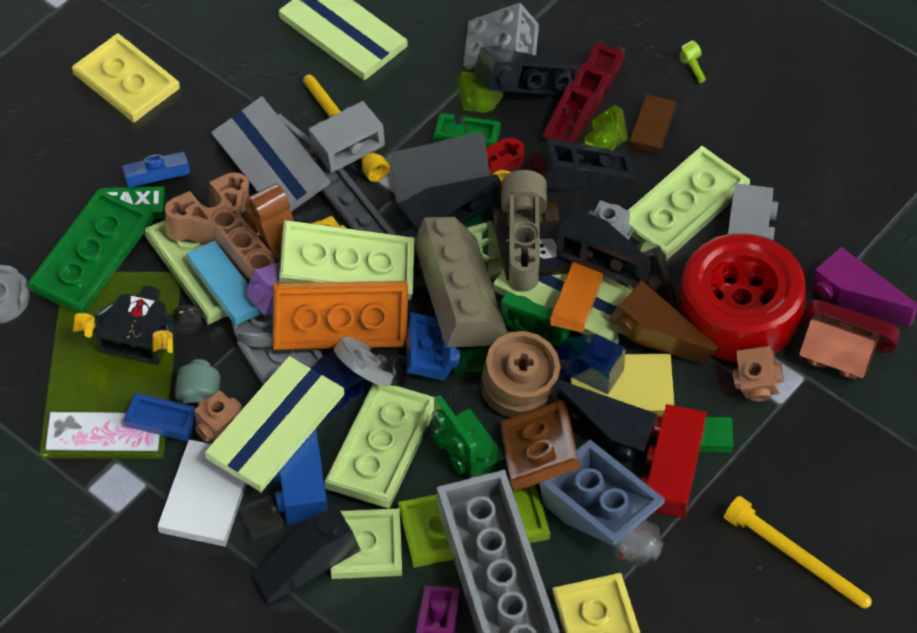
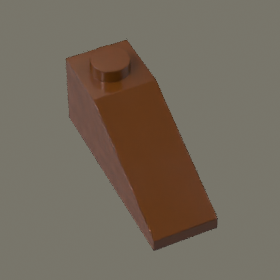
(656, 324)

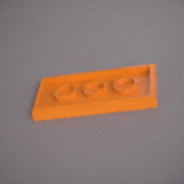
(324, 312)

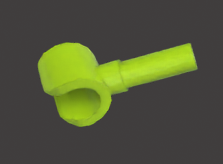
(688, 56)

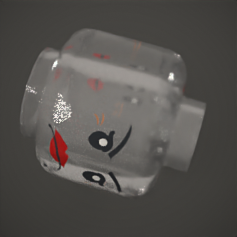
(639, 545)

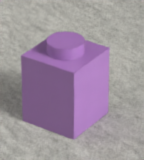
(261, 287)

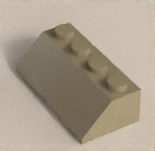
(458, 283)

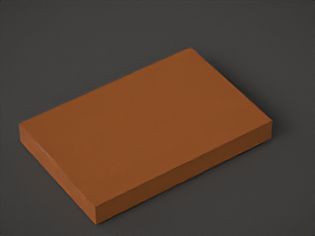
(539, 445)

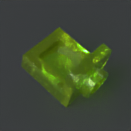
(475, 95)
(608, 129)

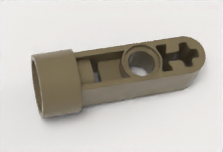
(524, 201)

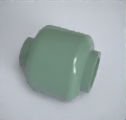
(196, 382)

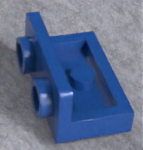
(427, 349)

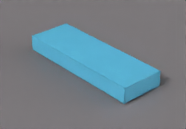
(223, 281)

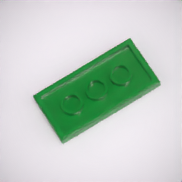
(90, 252)

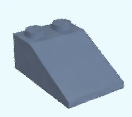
(600, 496)

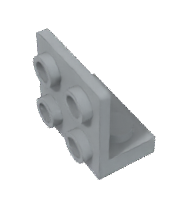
(505, 28)

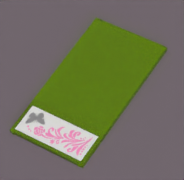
(94, 389)

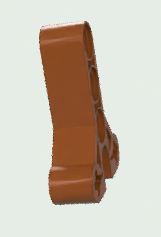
(266, 216)

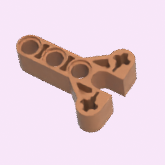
(220, 223)

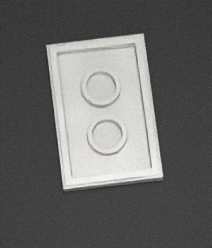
(201, 499)

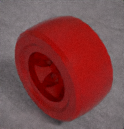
(740, 317)

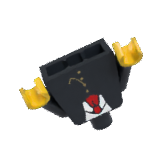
(132, 327)

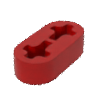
(500, 161)

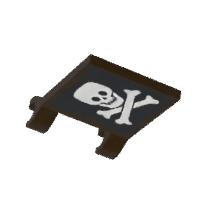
(550, 263)

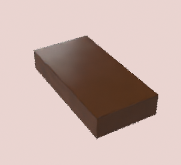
(652, 124)

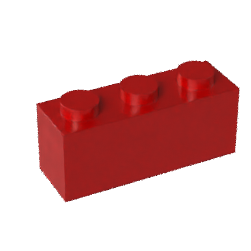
(675, 457)

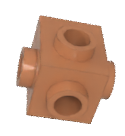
(758, 373)
(215, 415)

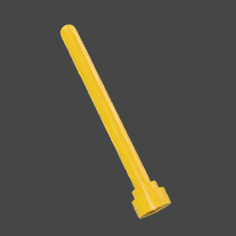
(373, 165)
(742, 514)

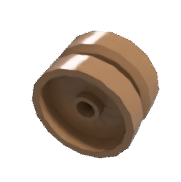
(519, 373)

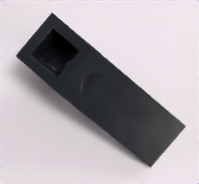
(522, 72)

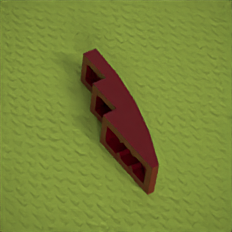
(585, 94)

